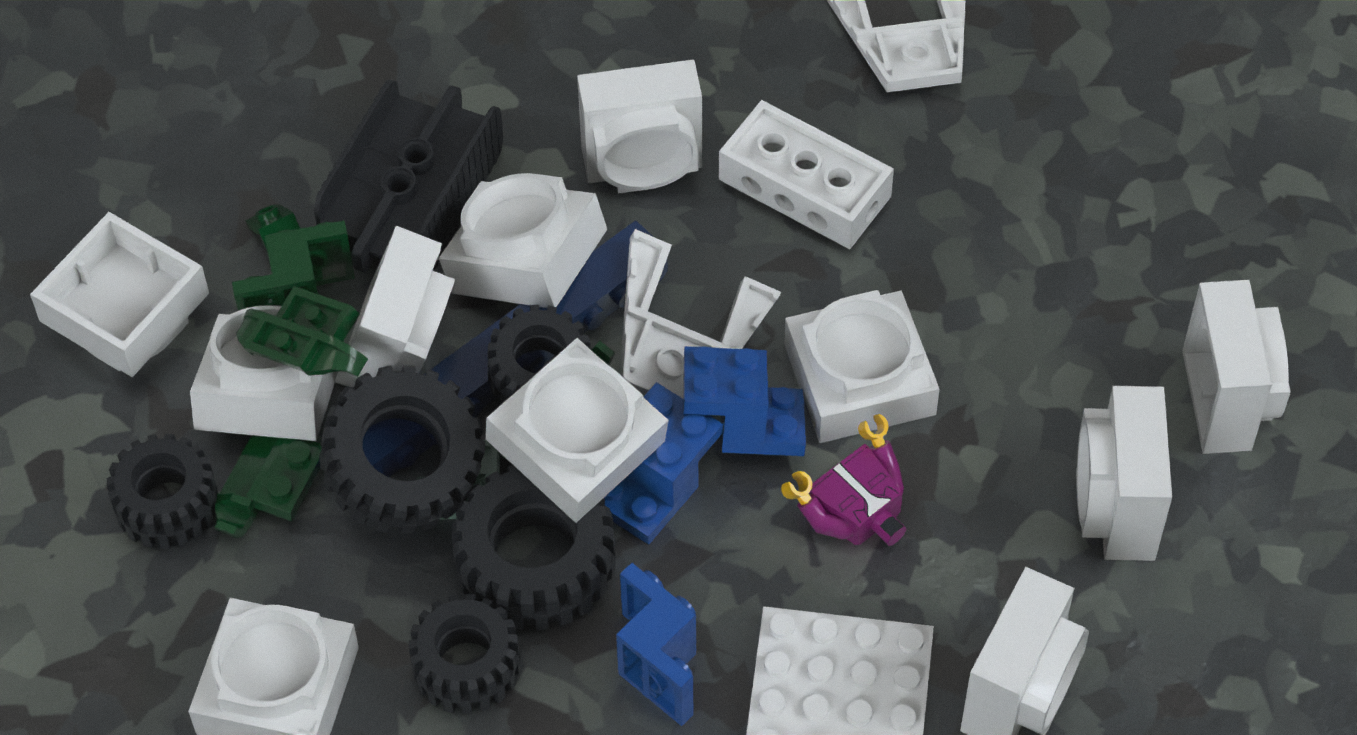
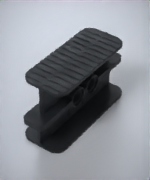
(409, 170)

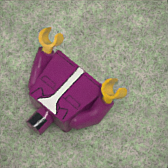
(857, 494)

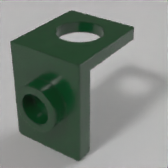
(272, 220)

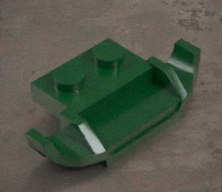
(304, 334)
(268, 477)

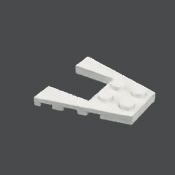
(908, 53)
(654, 345)

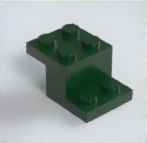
(301, 260)

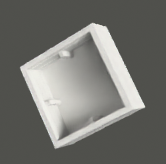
(641, 125)
(523, 240)
(120, 294)
(400, 306)
(860, 362)
(1234, 365)
(254, 393)
(576, 429)
(1125, 473)
(1025, 661)
(273, 672)

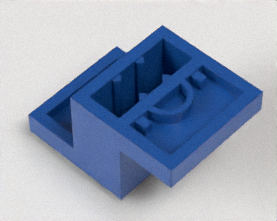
(737, 389)
(669, 475)
(657, 643)

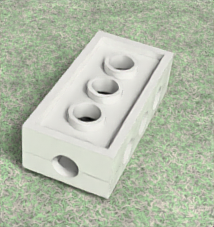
(805, 174)

